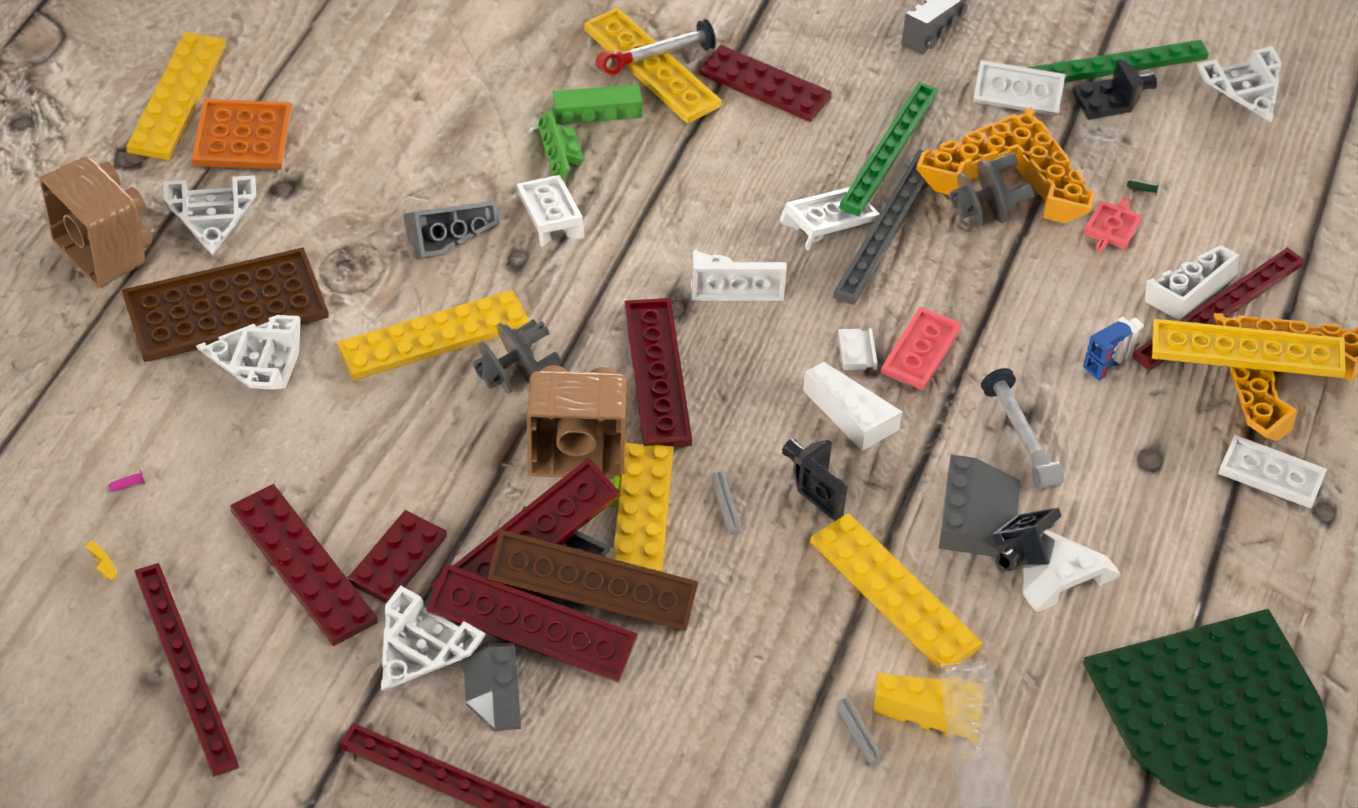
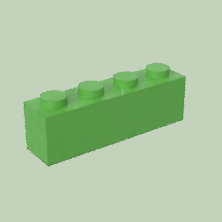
(597, 104)

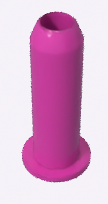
(126, 482)

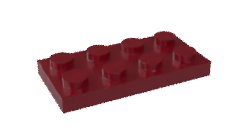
(397, 556)

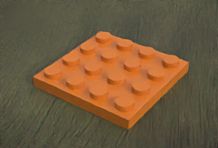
(242, 134)

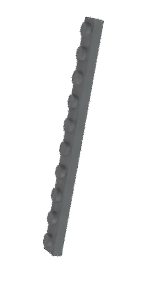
(881, 235)

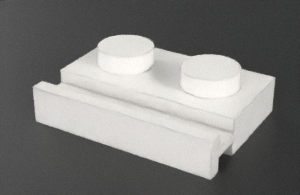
(857, 349)

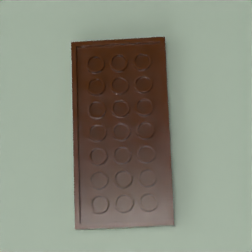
(207, 304)

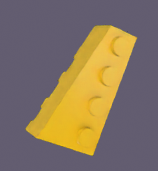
(911, 700)

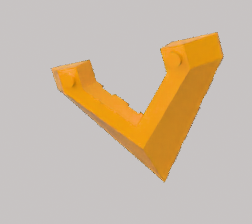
(1038, 158)
(1256, 387)

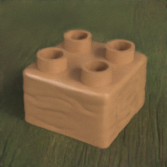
(95, 219)
(576, 419)

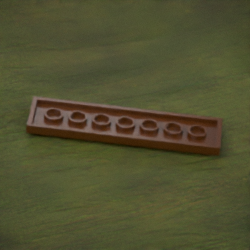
(592, 580)

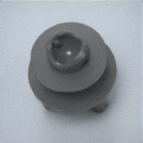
(993, 190)
(518, 345)

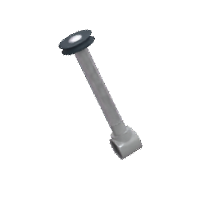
(1044, 470)

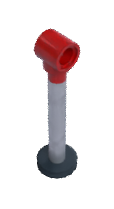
(704, 36)

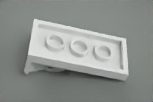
(551, 208)
(822, 215)
(736, 280)

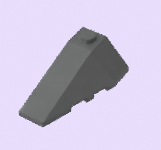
(443, 228)

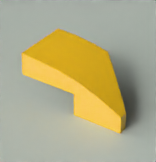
(106, 566)

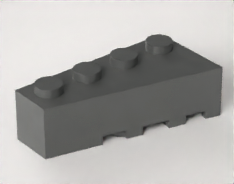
(930, 23)

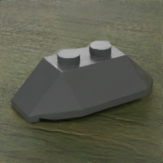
(493, 685)

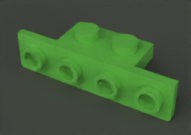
(560, 144)

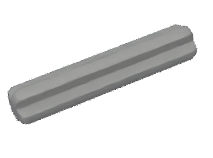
(726, 503)
(859, 731)

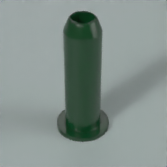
(1143, 186)

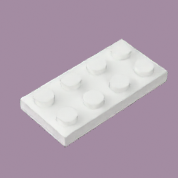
(1019, 88)
(1272, 471)

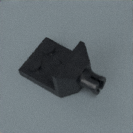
(1114, 95)
(813, 477)
(1020, 540)

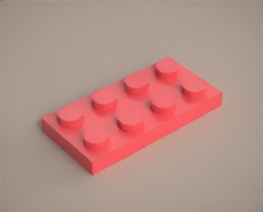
(921, 348)

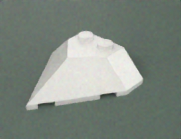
(1248, 83)
(210, 212)
(259, 354)
(1068, 567)
(420, 641)

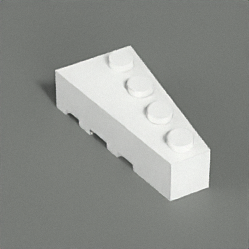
(1193, 283)
(851, 406)

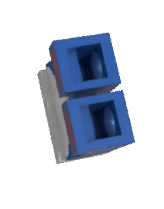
(1112, 346)

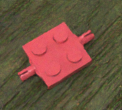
(1113, 224)

